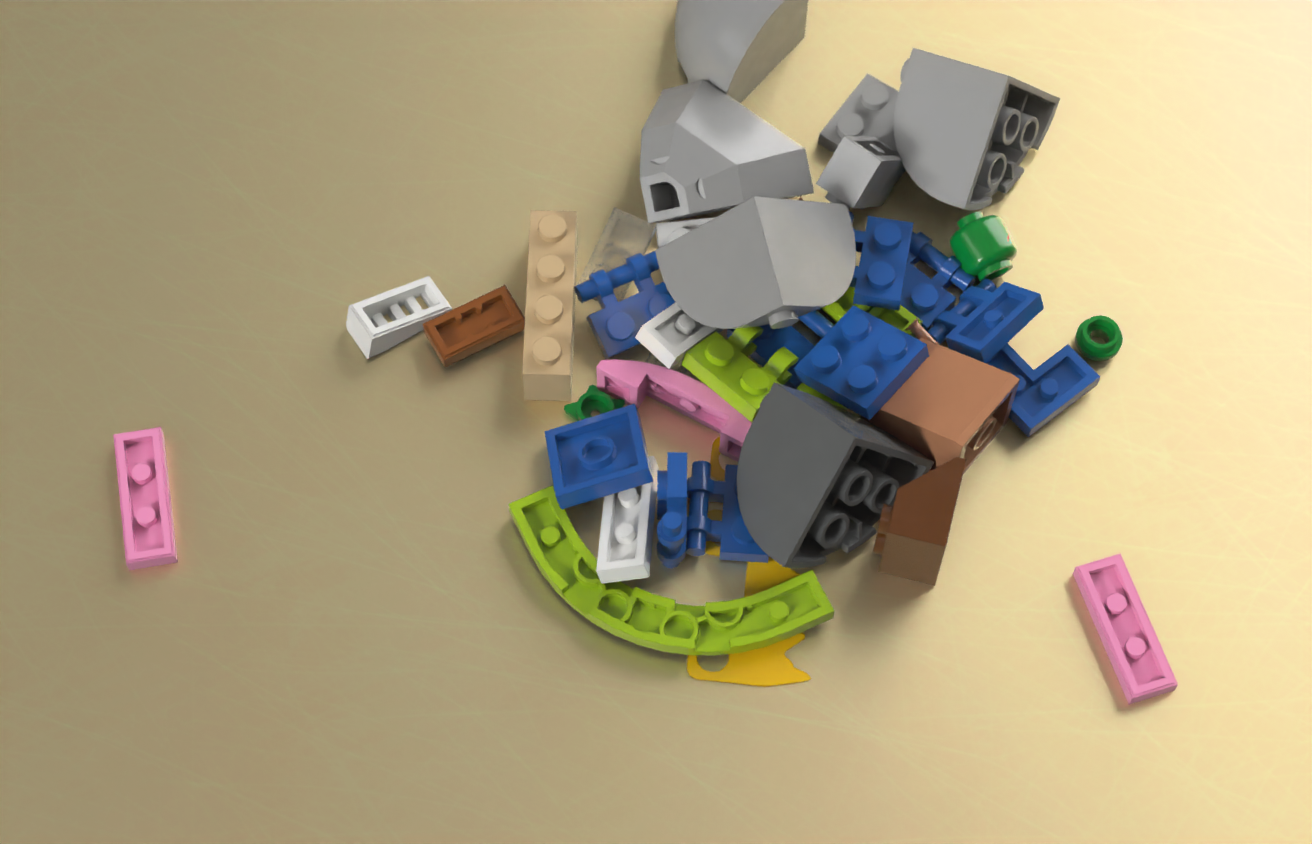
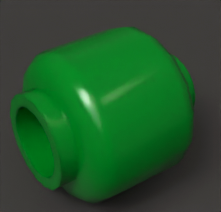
(983, 246)

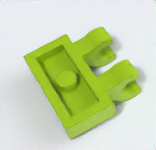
(734, 376)

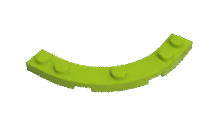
(655, 619)

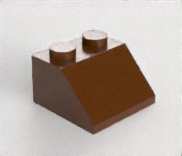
(918, 525)

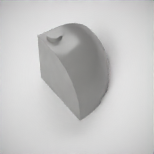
(736, 40)
(966, 128)
(761, 263)

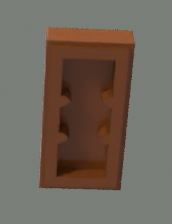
(474, 326)

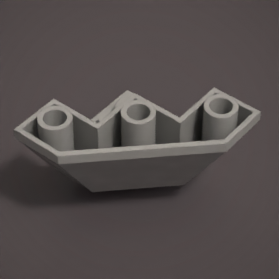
(713, 154)

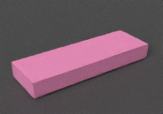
(145, 498)
(1125, 629)

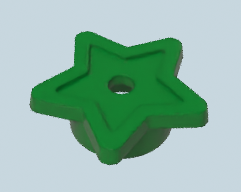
(592, 401)

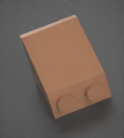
(949, 406)

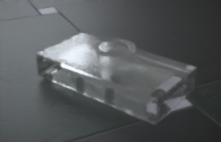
(621, 238)

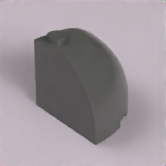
(817, 477)

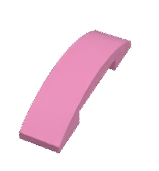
(636, 380)

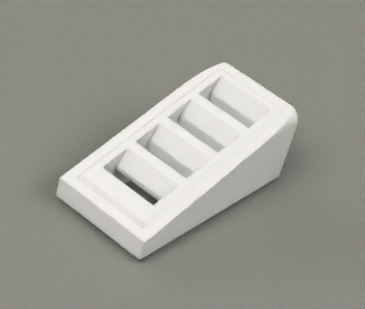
(375, 334)

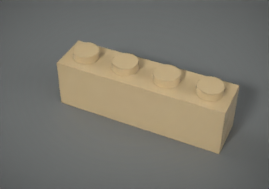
(550, 306)

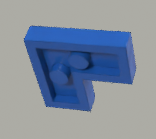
(1048, 388)

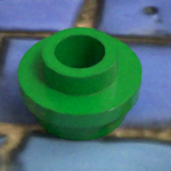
(1101, 327)

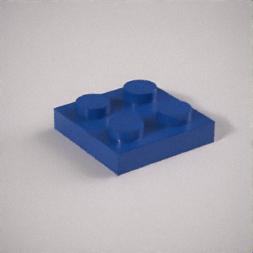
(861, 362)
(598, 456)

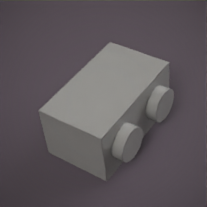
(861, 172)

